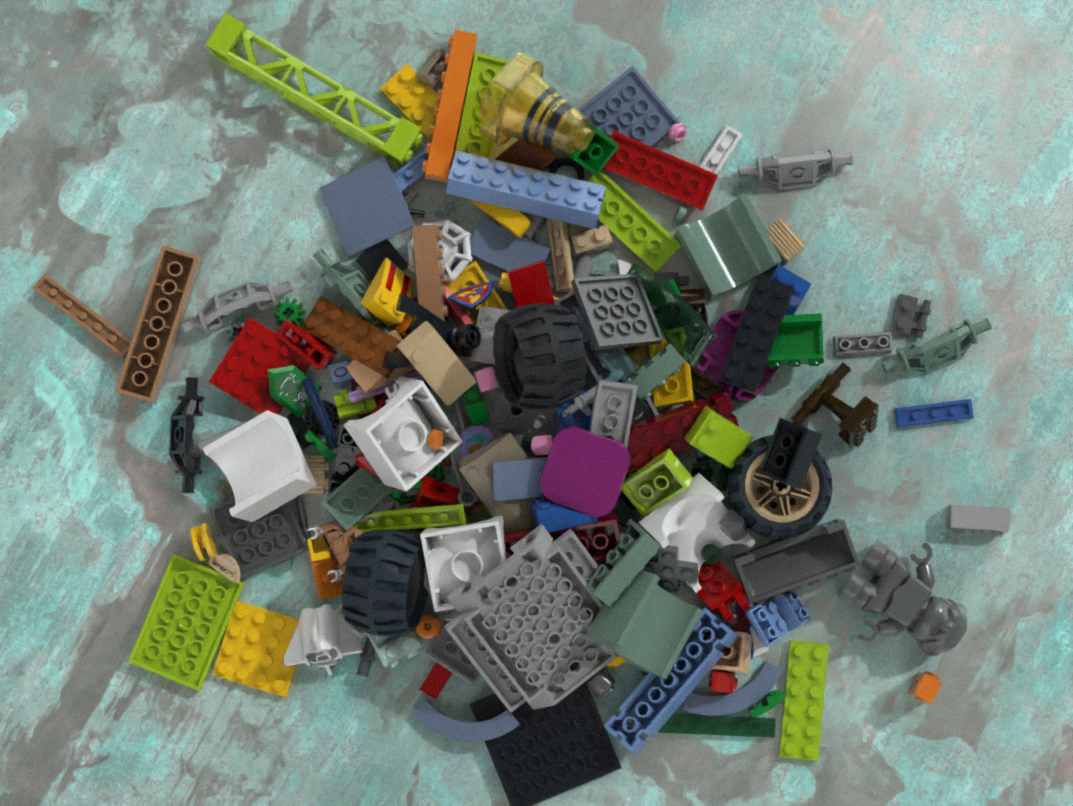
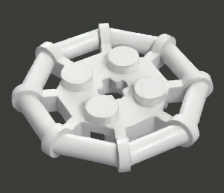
(450, 249)

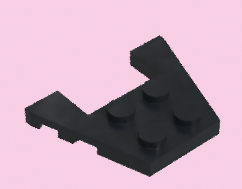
(420, 315)

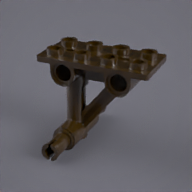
(855, 420)

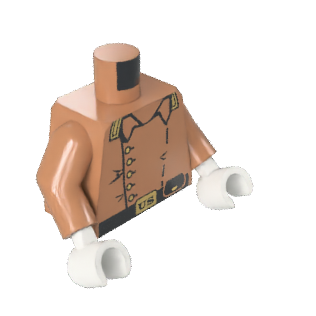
(338, 542)

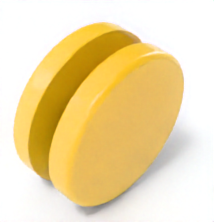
(202, 539)

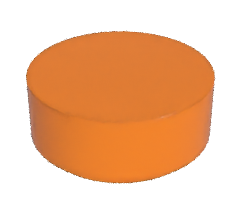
(435, 439)

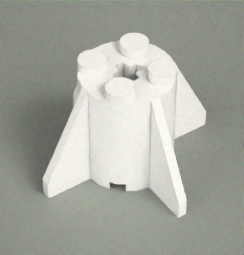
(321, 639)

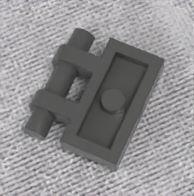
(904, 315)

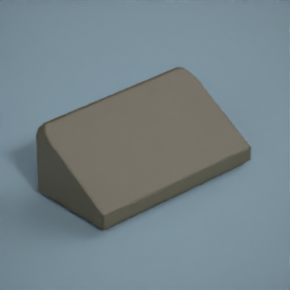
(432, 69)

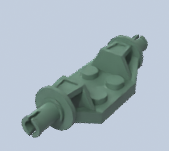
(351, 283)
(938, 352)

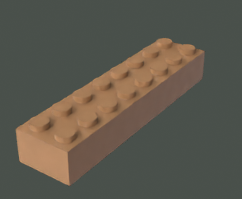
(159, 324)

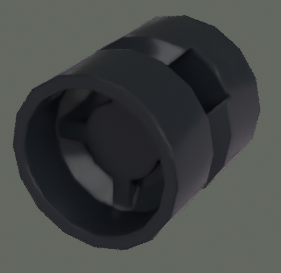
(463, 337)

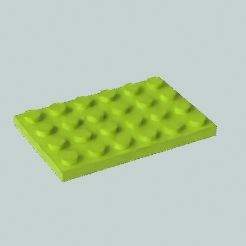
(186, 622)

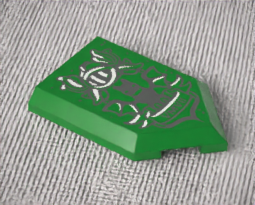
(288, 389)

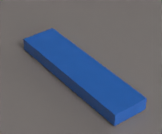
(933, 413)

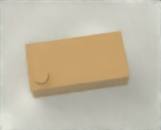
(436, 363)

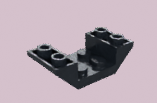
(345, 461)

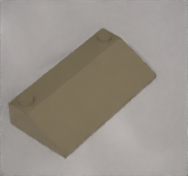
(478, 473)

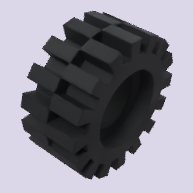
(310, 417)

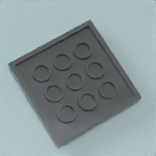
(617, 311)
(260, 542)

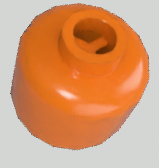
(433, 631)

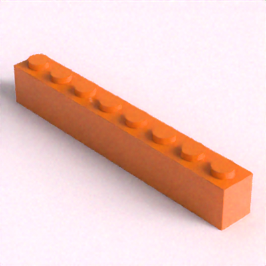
(450, 106)

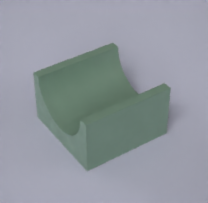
(728, 248)
(646, 625)

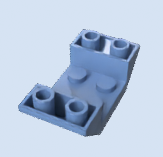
(777, 617)

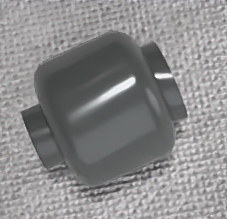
(601, 683)

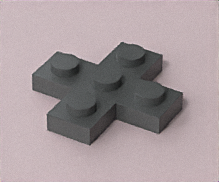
(671, 569)

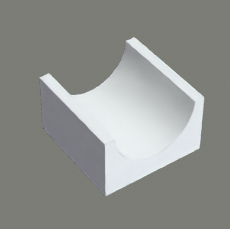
(398, 435)
(262, 465)

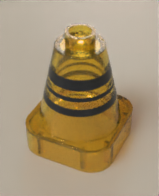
(530, 109)

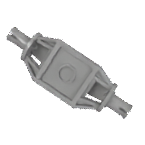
(796, 170)
(233, 299)

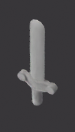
(582, 401)

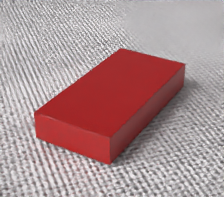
(436, 681)

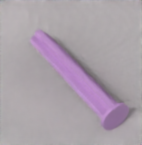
(360, 394)

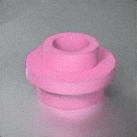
(678, 132)

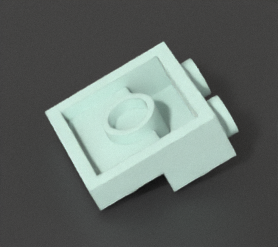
(393, 648)

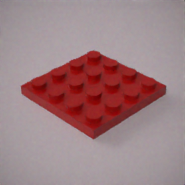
(246, 363)

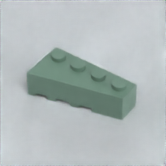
(656, 370)

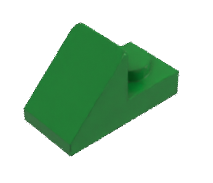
(475, 406)

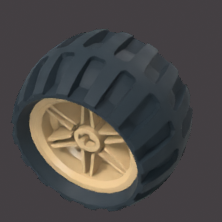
(785, 520)

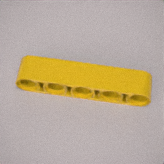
(508, 218)

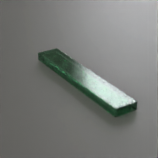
(720, 725)

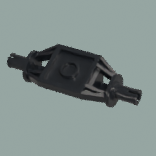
(181, 434)

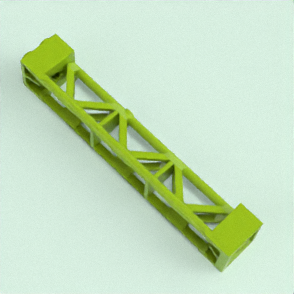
(231, 36)

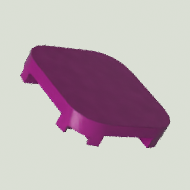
(717, 352)
(585, 471)

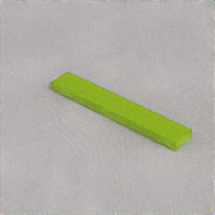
(413, 518)

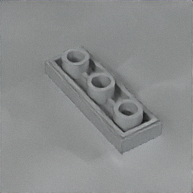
(852, 343)

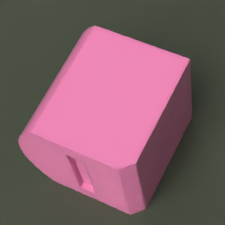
(486, 380)
(541, 445)

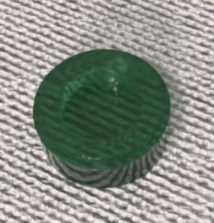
(711, 553)

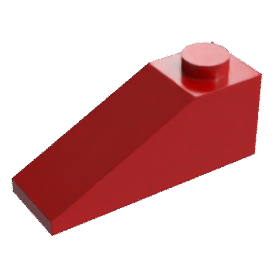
(306, 345)

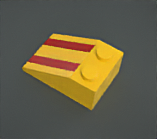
(384, 293)

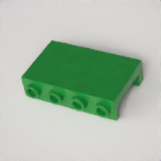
(798, 342)

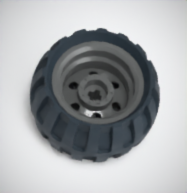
(384, 583)

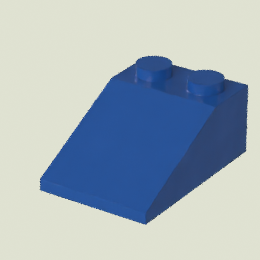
(800, 287)
(557, 517)

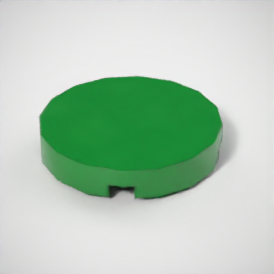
(320, 445)

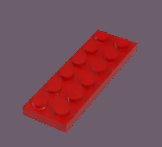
(661, 171)

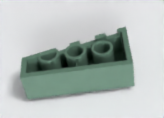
(623, 563)

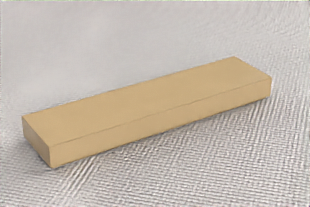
(560, 254)

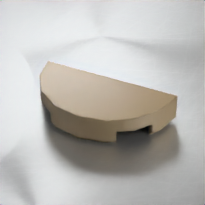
(226, 566)

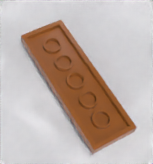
(351, 335)

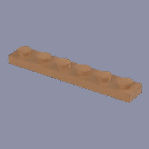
(83, 315)

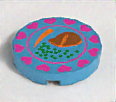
(474, 439)

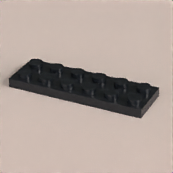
(756, 335)

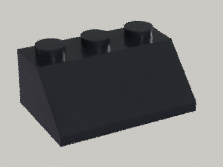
(790, 453)

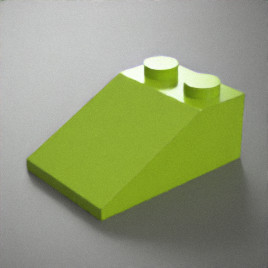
(718, 437)
(657, 482)

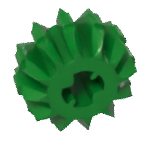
(284, 310)

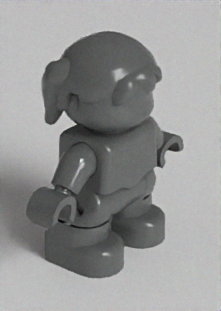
(904, 598)

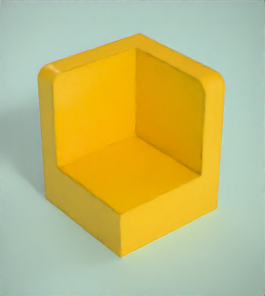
(318, 549)

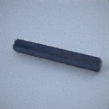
(320, 413)

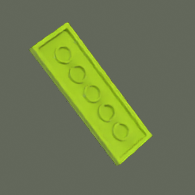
(468, 139)
(634, 225)
(803, 700)

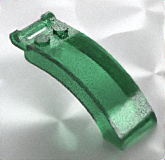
(676, 318)

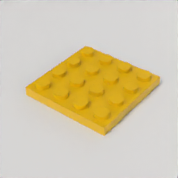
(256, 649)

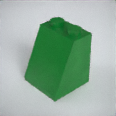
(597, 152)

